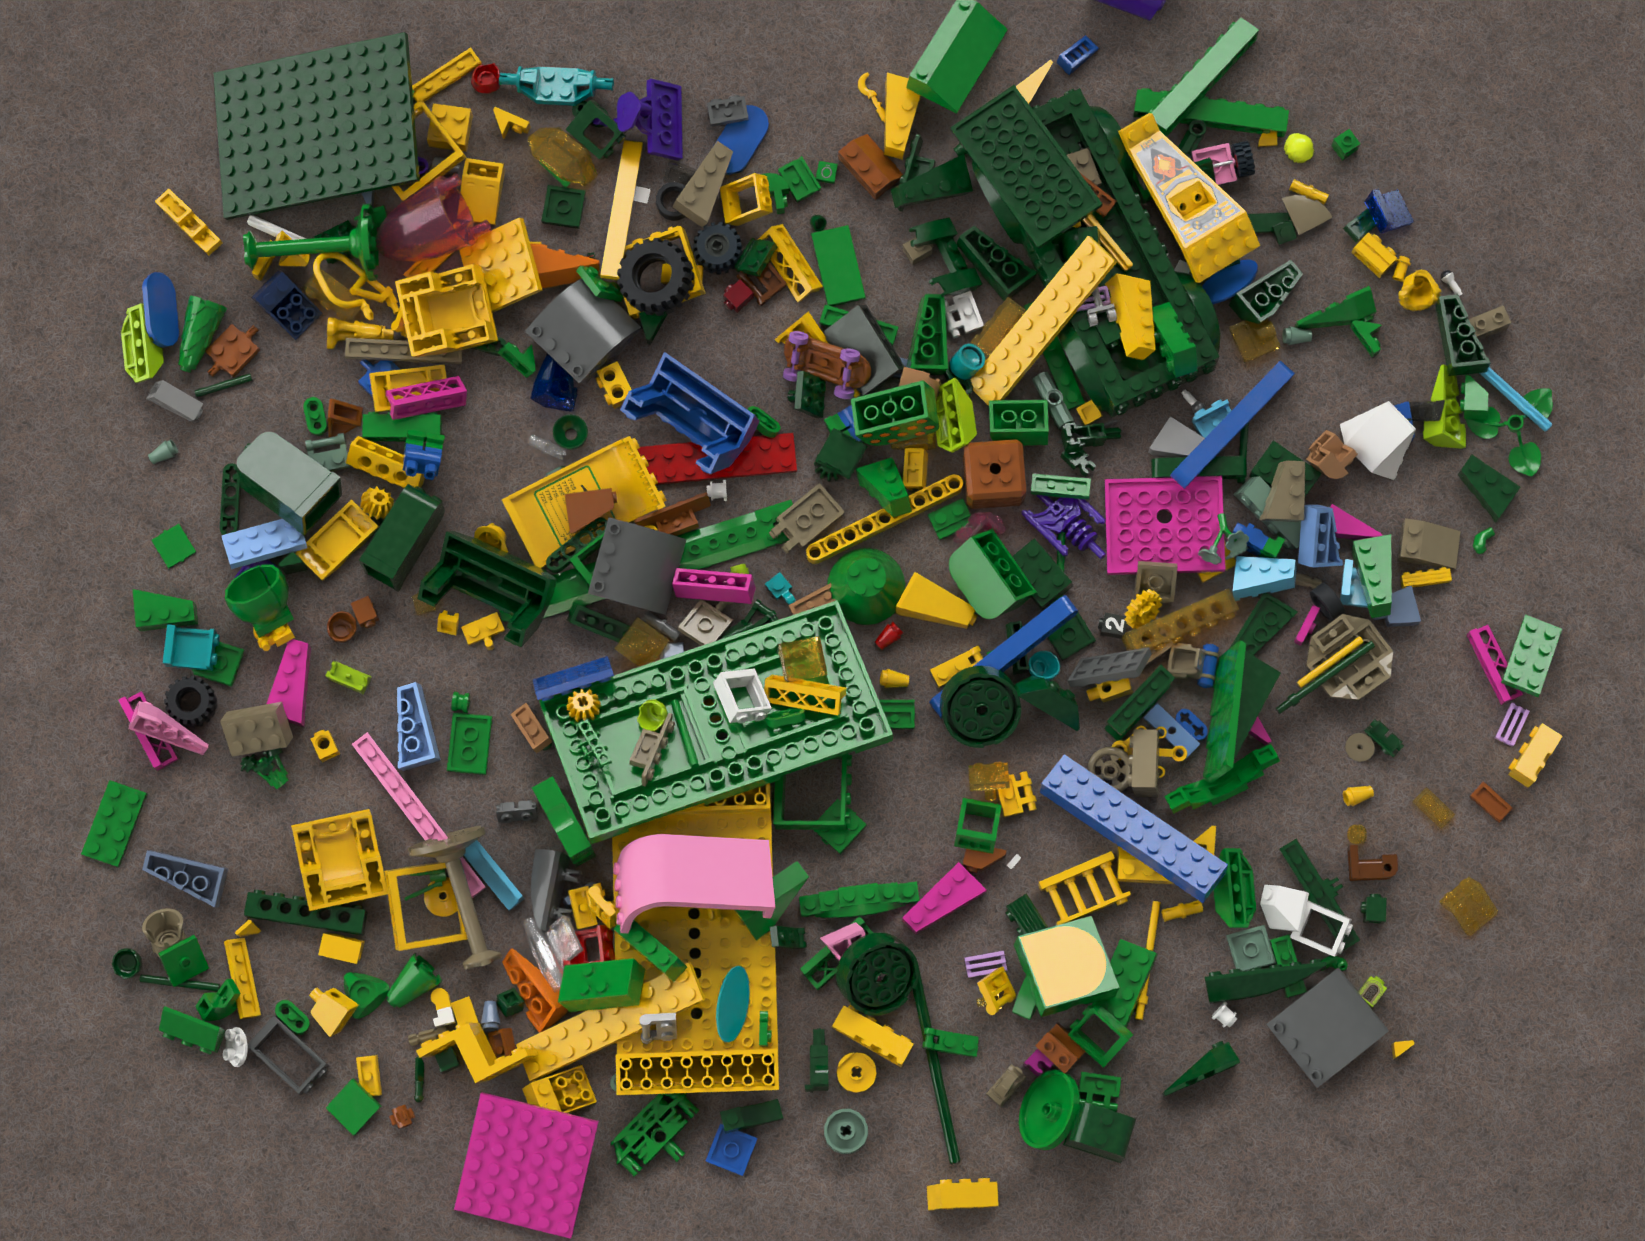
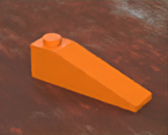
(557, 267)

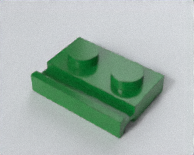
(799, 179)
(949, 518)
(899, 713)

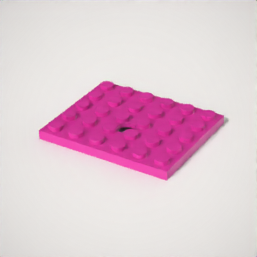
(1137, 535)

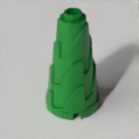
(200, 324)

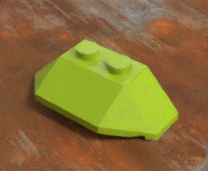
(140, 354)
(955, 417)

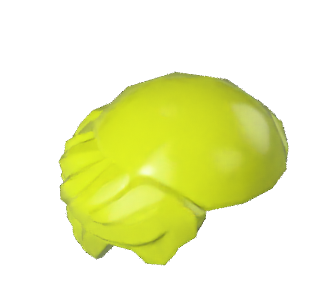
(1299, 147)

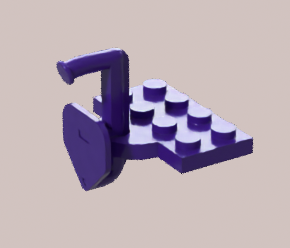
(656, 116)

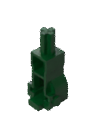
(1093, 435)
(818, 1063)

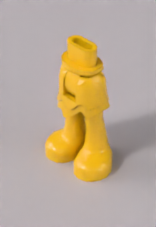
(340, 330)

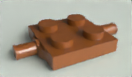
(232, 350)

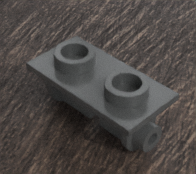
(507, 812)

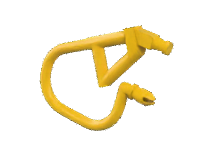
(386, 292)

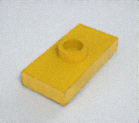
(369, 1074)

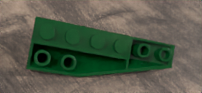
(1258, 981)

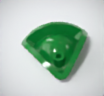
(365, 991)

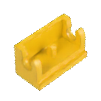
(915, 468)
(341, 947)

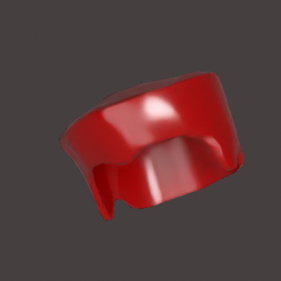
(486, 78)

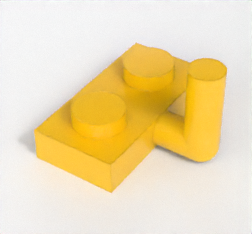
(483, 630)

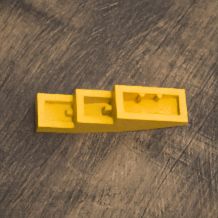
(188, 222)

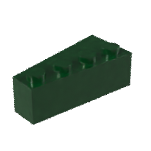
(939, 183)

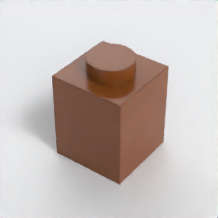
(365, 612)

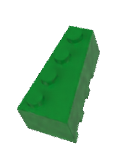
(929, 337)
(1173, 341)

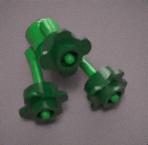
(265, 765)

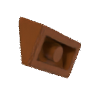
(502, 1042)

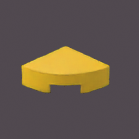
(1268, 139)

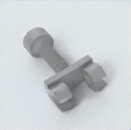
(1091, 313)

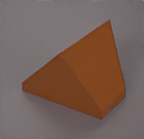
(342, 417)

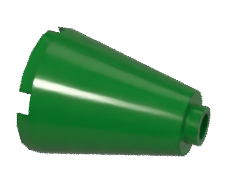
(412, 982)

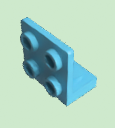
(1351, 588)

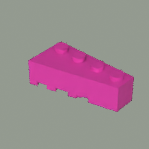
(292, 681)

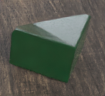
(510, 1002)

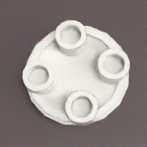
(235, 1046)

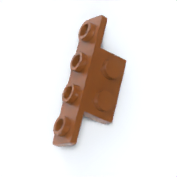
(677, 517)

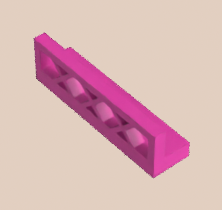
(429, 400)
(1488, 665)
(144, 739)

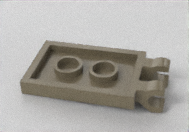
(807, 518)

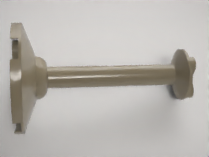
(449, 852)

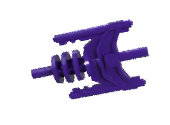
(1064, 517)

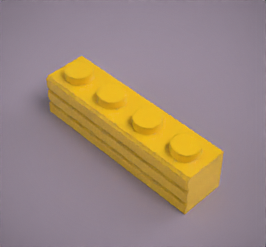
(1427, 578)

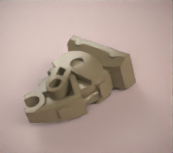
(1006, 1085)

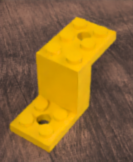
(476, 1051)

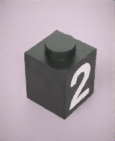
(1112, 625)

